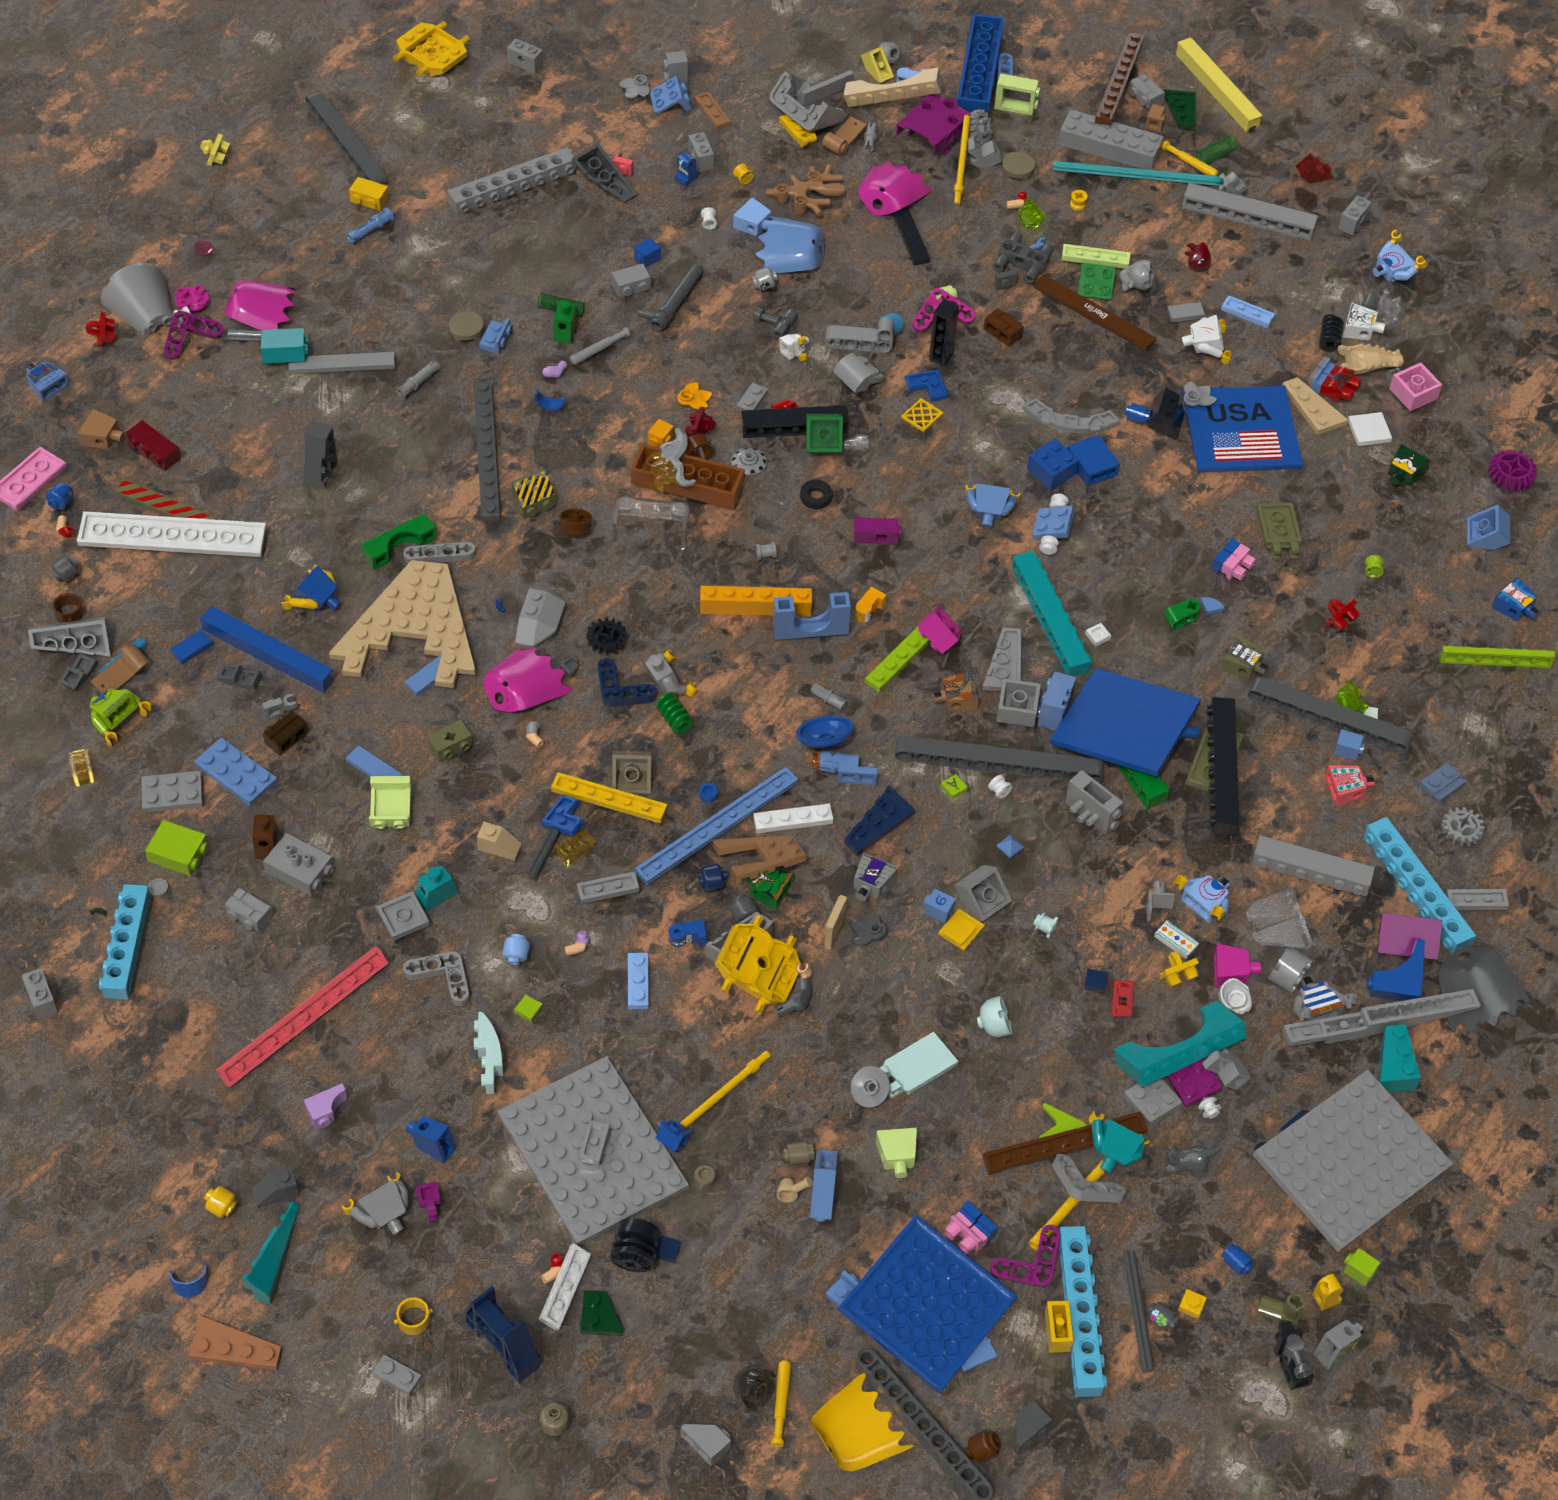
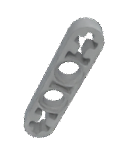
(439, 550)

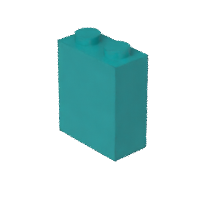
(284, 345)

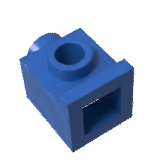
(673, 1135)

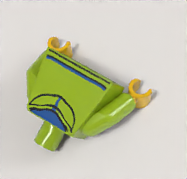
(112, 708)

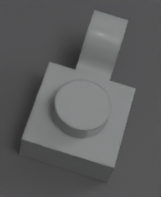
(276, 707)

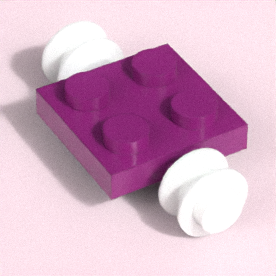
(1196, 1085)

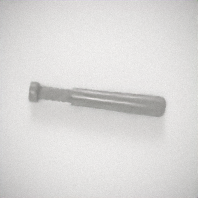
(599, 346)

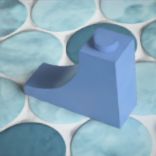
(823, 1185)

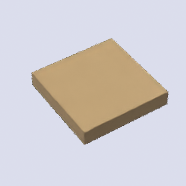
(835, 922)

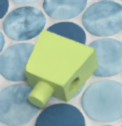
(897, 1149)

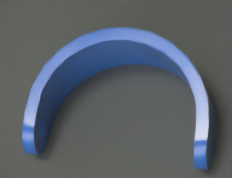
(549, 403)
(192, 1288)

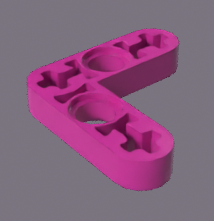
(932, 302)

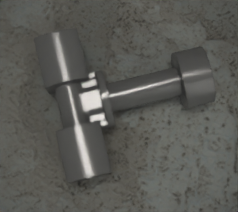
(781, 323)

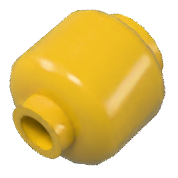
(220, 1202)

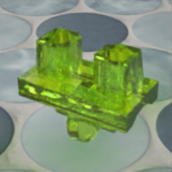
(1349, 697)

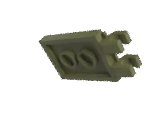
(1279, 528)

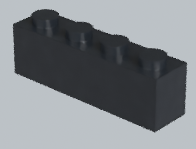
(943, 332)

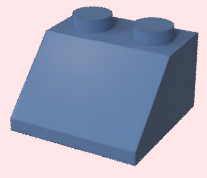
(1489, 528)

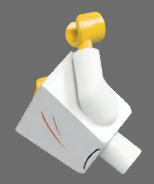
(1207, 338)

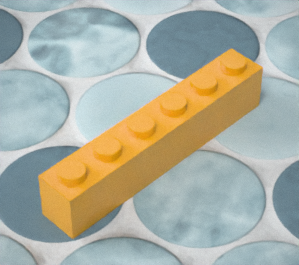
(751, 600)

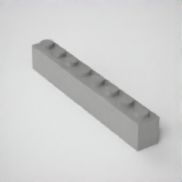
(1249, 211)

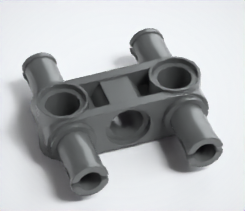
(1023, 257)

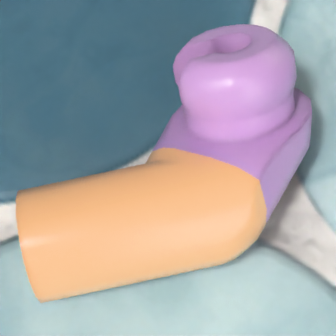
(580, 944)

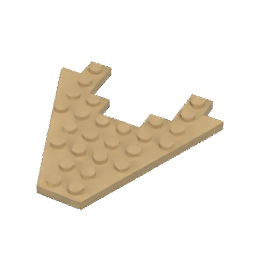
(418, 606)

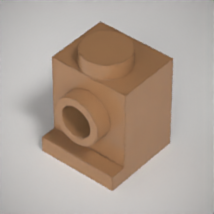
(1155, 118)

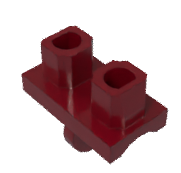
(700, 423)

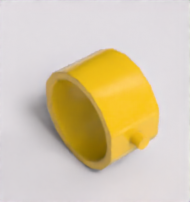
(412, 1303)

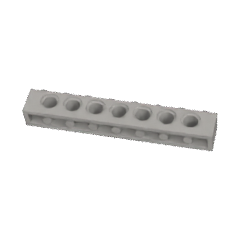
(511, 181)

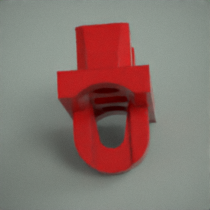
(101, 333)
(1338, 611)
(1124, 990)

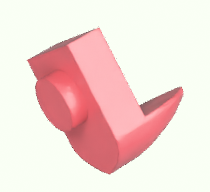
(623, 164)

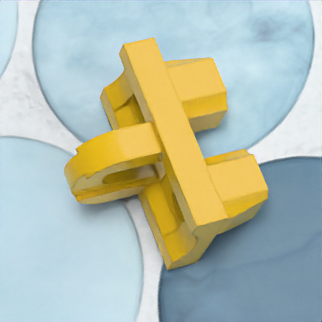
(1177, 966)

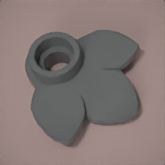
(866, 929)

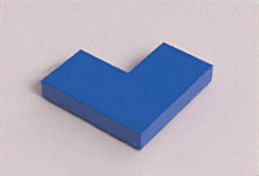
(930, 381)
(561, 816)

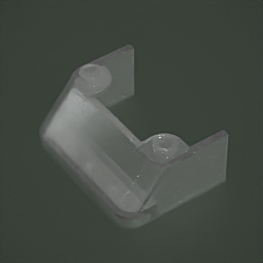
(653, 509)

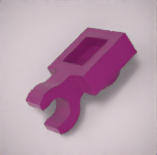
(429, 1197)

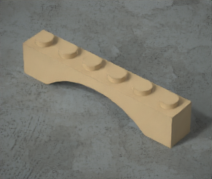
(863, 93)

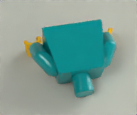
(1115, 1143)

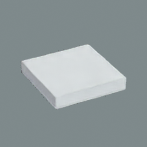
(1369, 429)

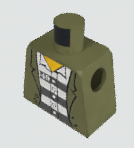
(1244, 659)

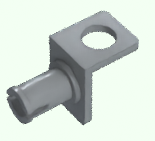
(1159, 899)

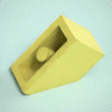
(877, 64)

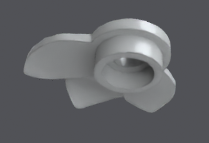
(635, 86)
(1197, 395)

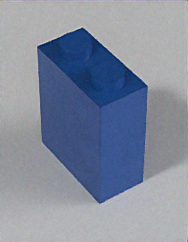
(1095, 460)

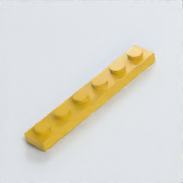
(609, 797)

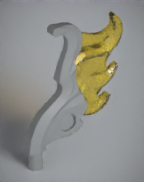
(667, 463)

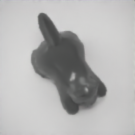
(1190, 1159)

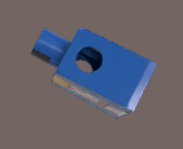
(1516, 601)

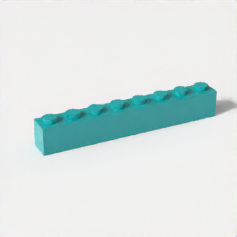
(1051, 614)

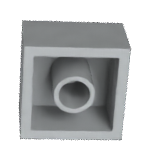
(1018, 702)

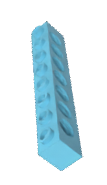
(1426, 886)
(1084, 1384)

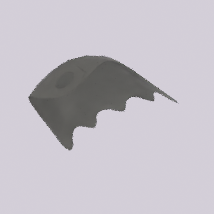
(1492, 983)

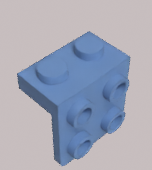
(669, 94)

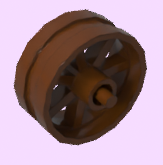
(575, 521)

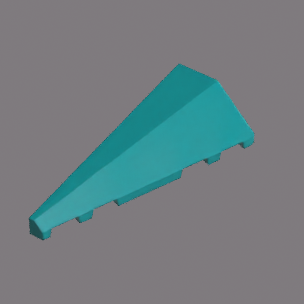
(269, 1262)

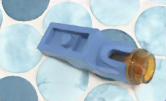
(845, 765)

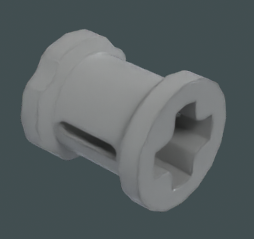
(766, 551)

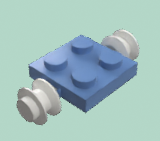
(1053, 523)

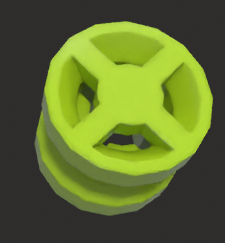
(1374, 566)

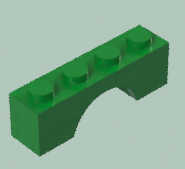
(417, 531)

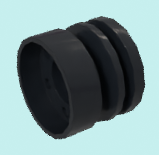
(635, 1245)

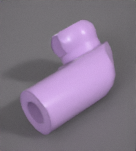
(555, 371)

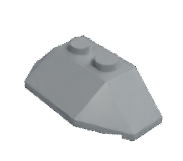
(539, 616)

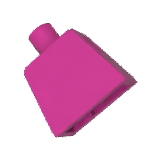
(1233, 963)

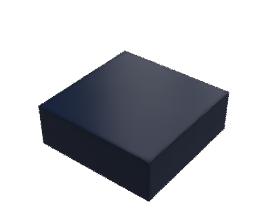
(1095, 980)
(668, 1249)

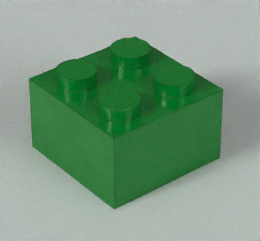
(824, 432)

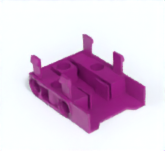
(935, 119)

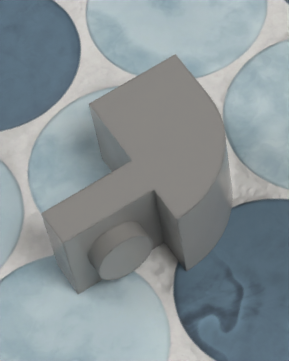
(984, 155)
(1229, 1068)

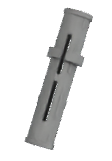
(413, 383)

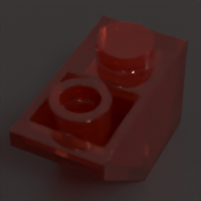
(1314, 170)

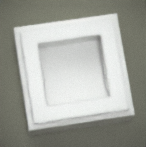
(1098, 634)

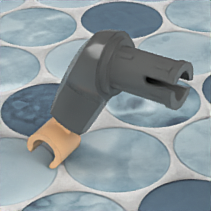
(800, 997)

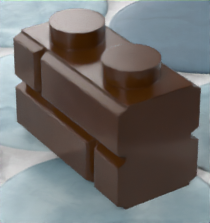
(1003, 327)

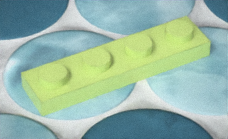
(1095, 256)

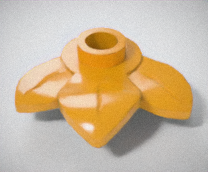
(694, 397)

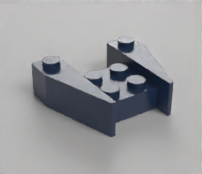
(509, 1340)

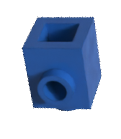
(647, 252)

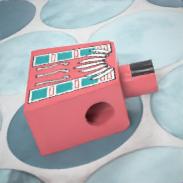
(1347, 783)

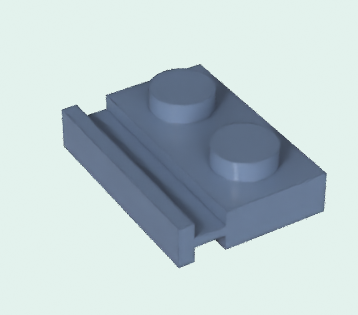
(1442, 783)

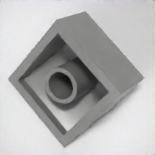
(983, 892)

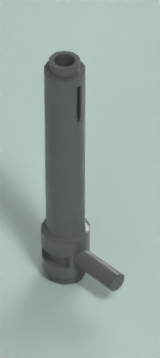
(665, 313)

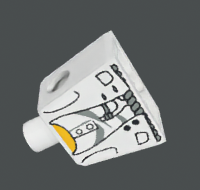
(1362, 323)

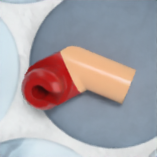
(1019, 202)
(62, 529)
(556, 1263)

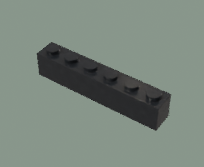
(785, 420)

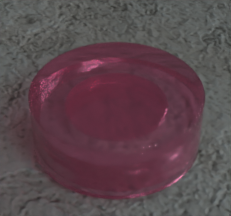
(203, 248)

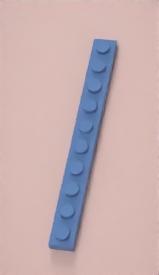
(716, 826)

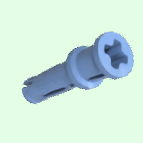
(376, 222)

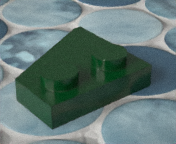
(598, 1315)

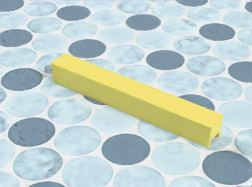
(1218, 84)

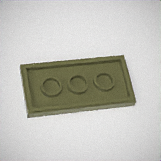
(1198, 772)

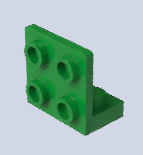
(1096, 281)

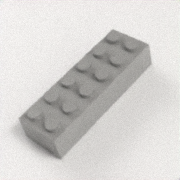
(1111, 141)

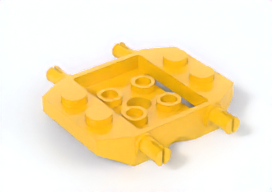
(446, 49)
(766, 984)

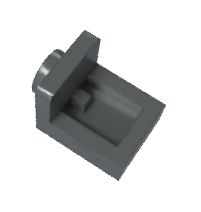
(1006, 279)

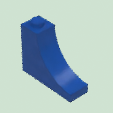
(1402, 982)

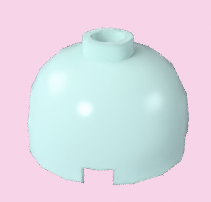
(994, 1018)

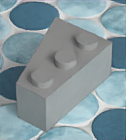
(714, 948)

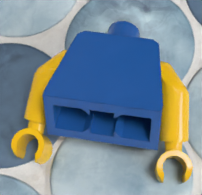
(314, 591)

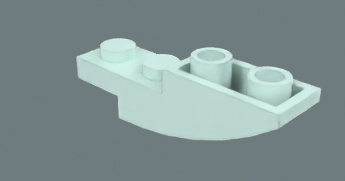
(489, 1050)

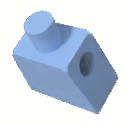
(750, 217)

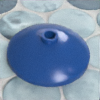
(824, 731)

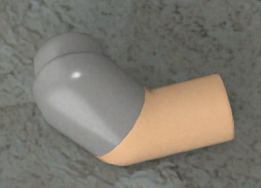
(531, 733)

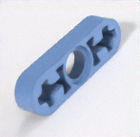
(1001, 66)

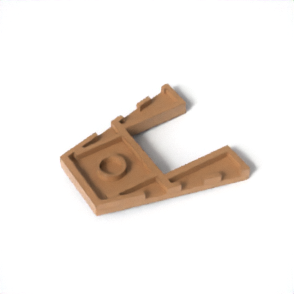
(773, 850)

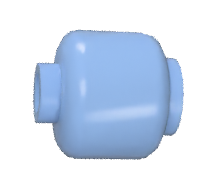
(516, 949)

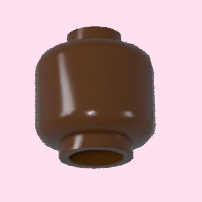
(983, 1446)

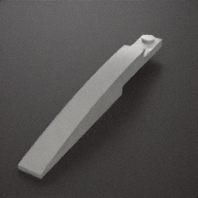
(1374, 1019)

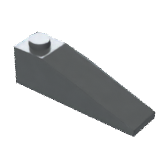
(601, 169)

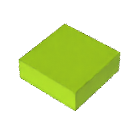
(528, 1008)

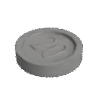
(158, 887)

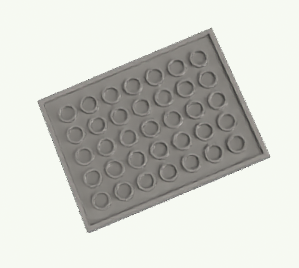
(1352, 1160)
(633, 1167)

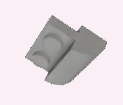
(857, 372)

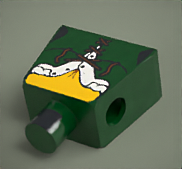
(1407, 466)

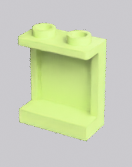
(390, 801)

